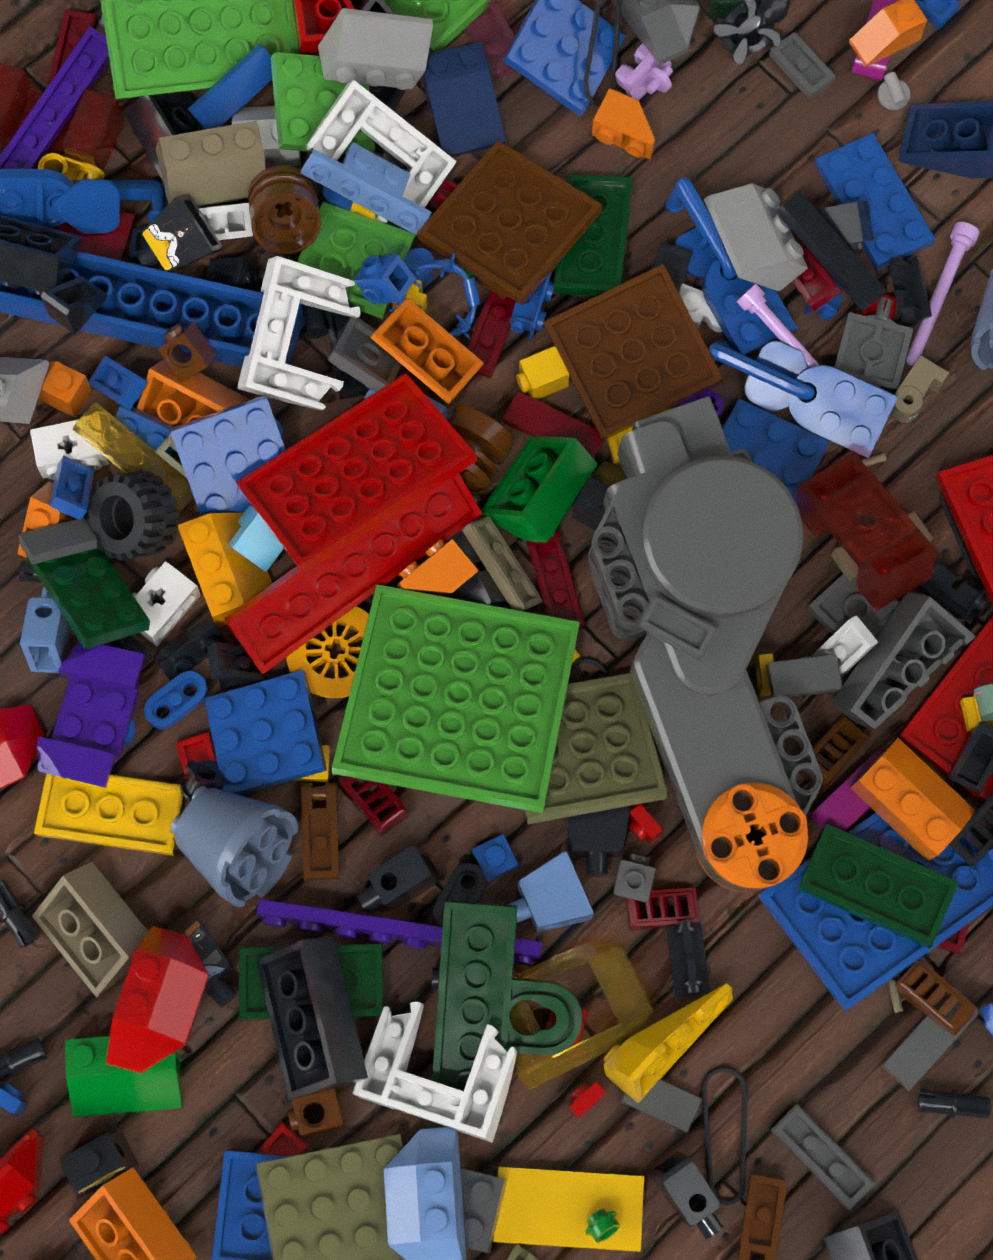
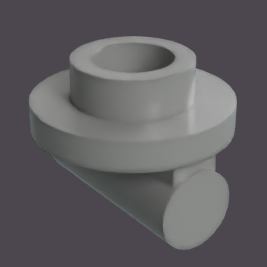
(893, 92)

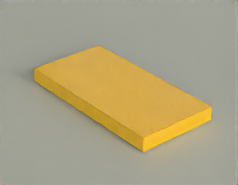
(122, 815)
(555, 1207)

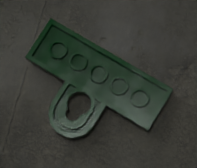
(481, 990)

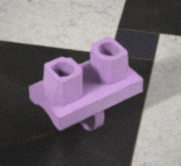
(645, 77)

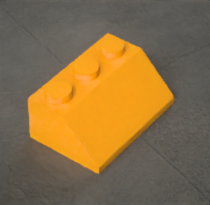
(222, 572)

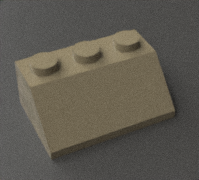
(211, 163)
(91, 927)

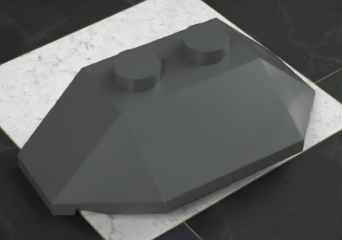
(662, 25)

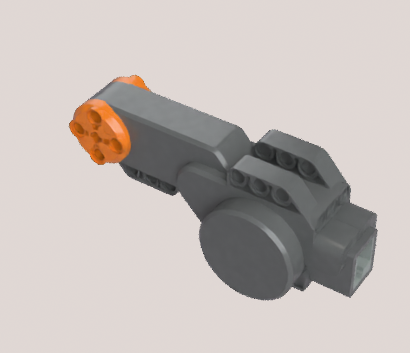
(721, 545)

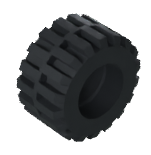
(152, 513)

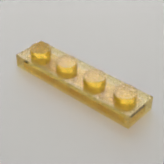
(129, 451)

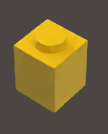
(542, 374)

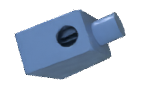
(44, 635)
(553, 896)

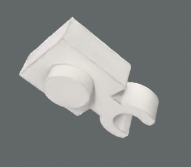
(698, 307)

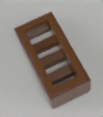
(827, 769)
(919, 982)

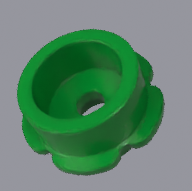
(602, 1225)

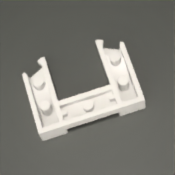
(360, 110)
(284, 287)
(469, 1111)

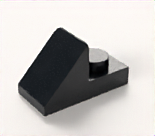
(233, 666)

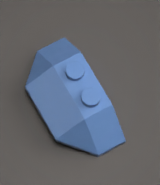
(426, 1198)

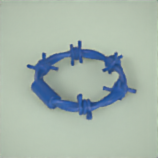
(469, 287)

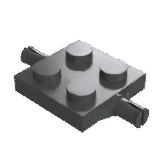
(874, 348)

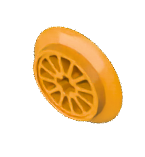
(318, 683)

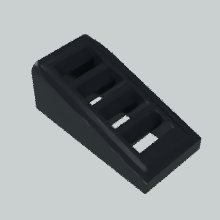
(963, 852)

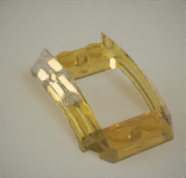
(621, 990)

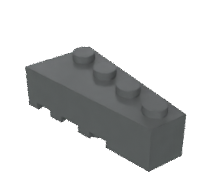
(908, 650)

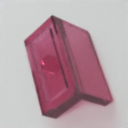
(495, 38)

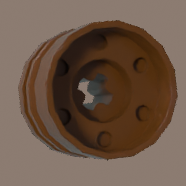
(283, 210)
(488, 441)

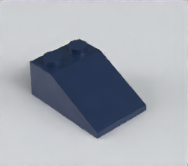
(462, 100)
(950, 138)

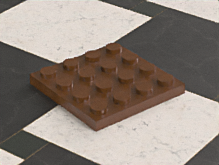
(510, 222)
(633, 352)

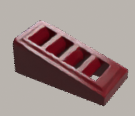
(389, 821)
(651, 922)

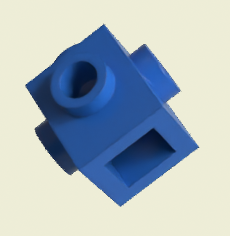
(384, 278)

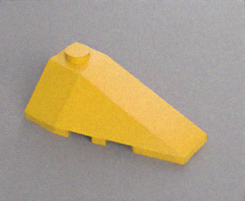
(653, 1051)

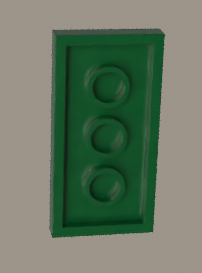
(599, 254)
(92, 597)
(878, 886)
(361, 971)

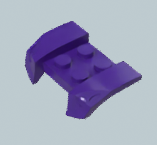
(92, 714)

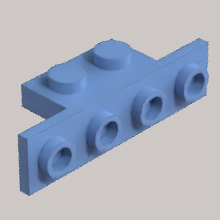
(369, 183)

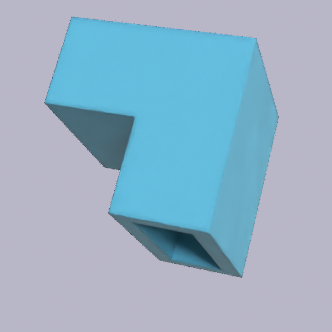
(255, 540)

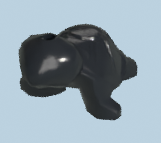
(750, 27)

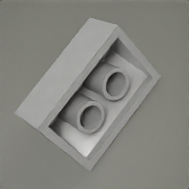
(376, 49)
(756, 236)
(20, 387)

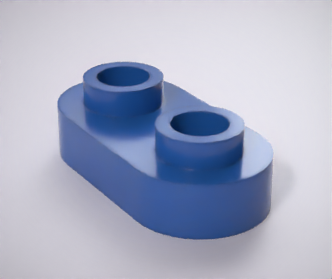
(174, 698)

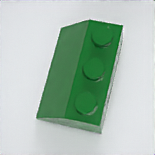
(540, 487)
(112, 1090)

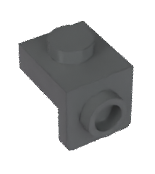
(635, 877)

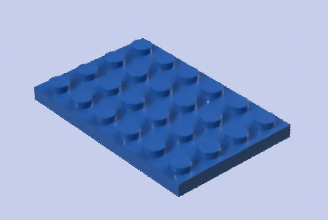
(855, 954)

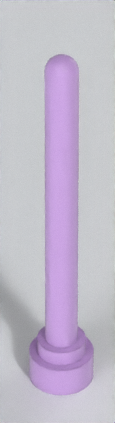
(963, 237)
(755, 302)

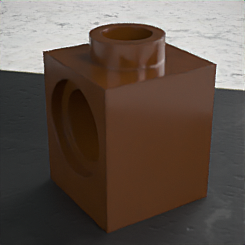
(185, 363)
(333, 1116)

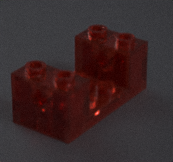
(86, 136)
(889, 554)

